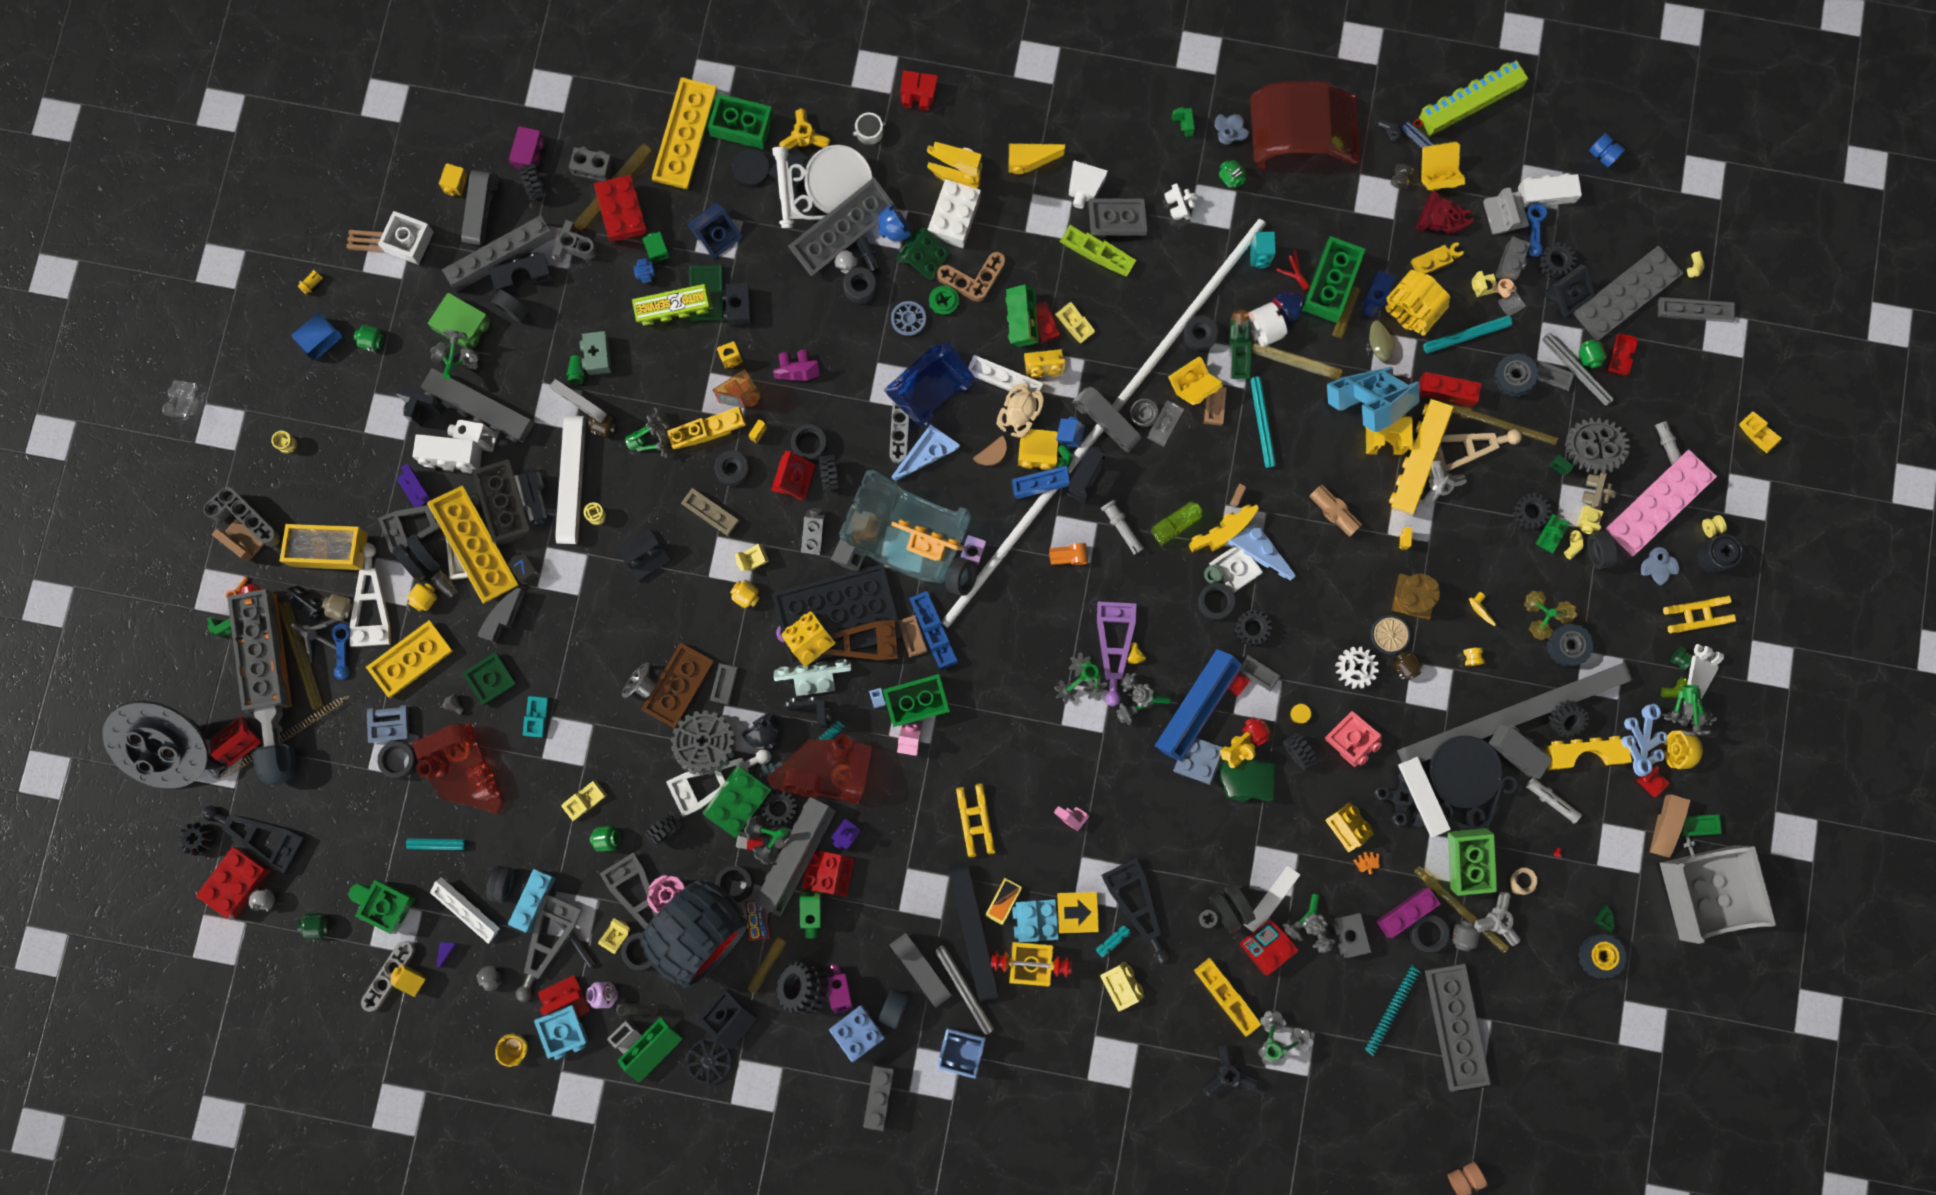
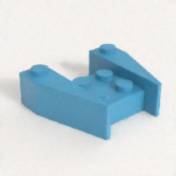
(1383, 395)

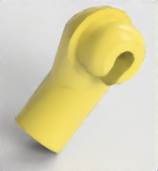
(1698, 265)
(1576, 544)

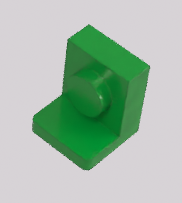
(1186, 118)

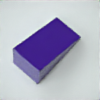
(445, 951)

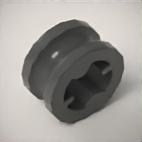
(1210, 924)

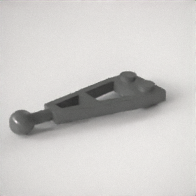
(394, 530)
(622, 872)
(561, 912)

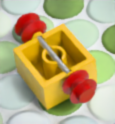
(1031, 964)

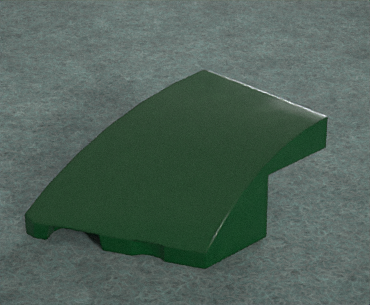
(1248, 780)

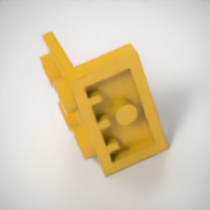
(1044, 363)

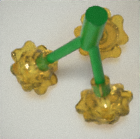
(1564, 612)

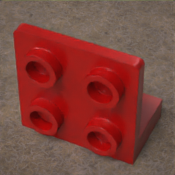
(828, 873)

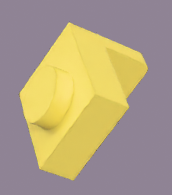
(751, 558)
(615, 936)

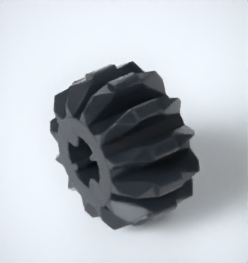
(193, 831)

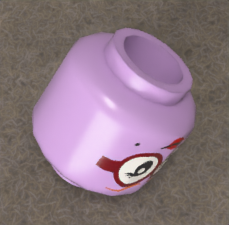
(602, 995)

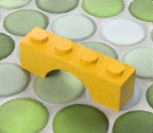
(1565, 755)

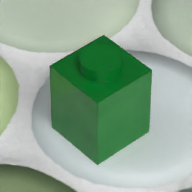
(655, 247)

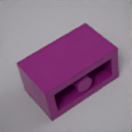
(526, 147)

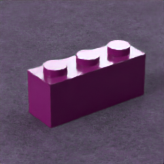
(1408, 912)

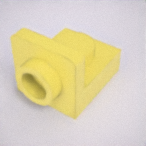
(1589, 520)

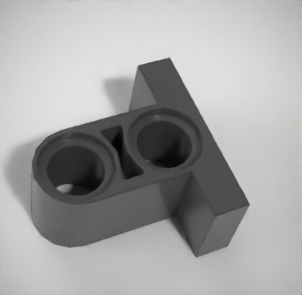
(576, 248)

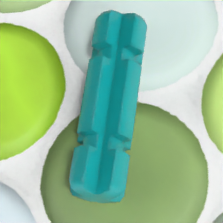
(1113, 941)

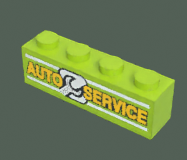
(671, 304)

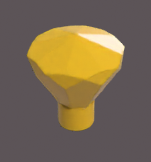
(1135, 655)

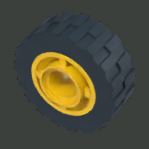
(1614, 956)

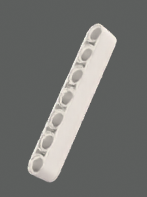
(570, 480)

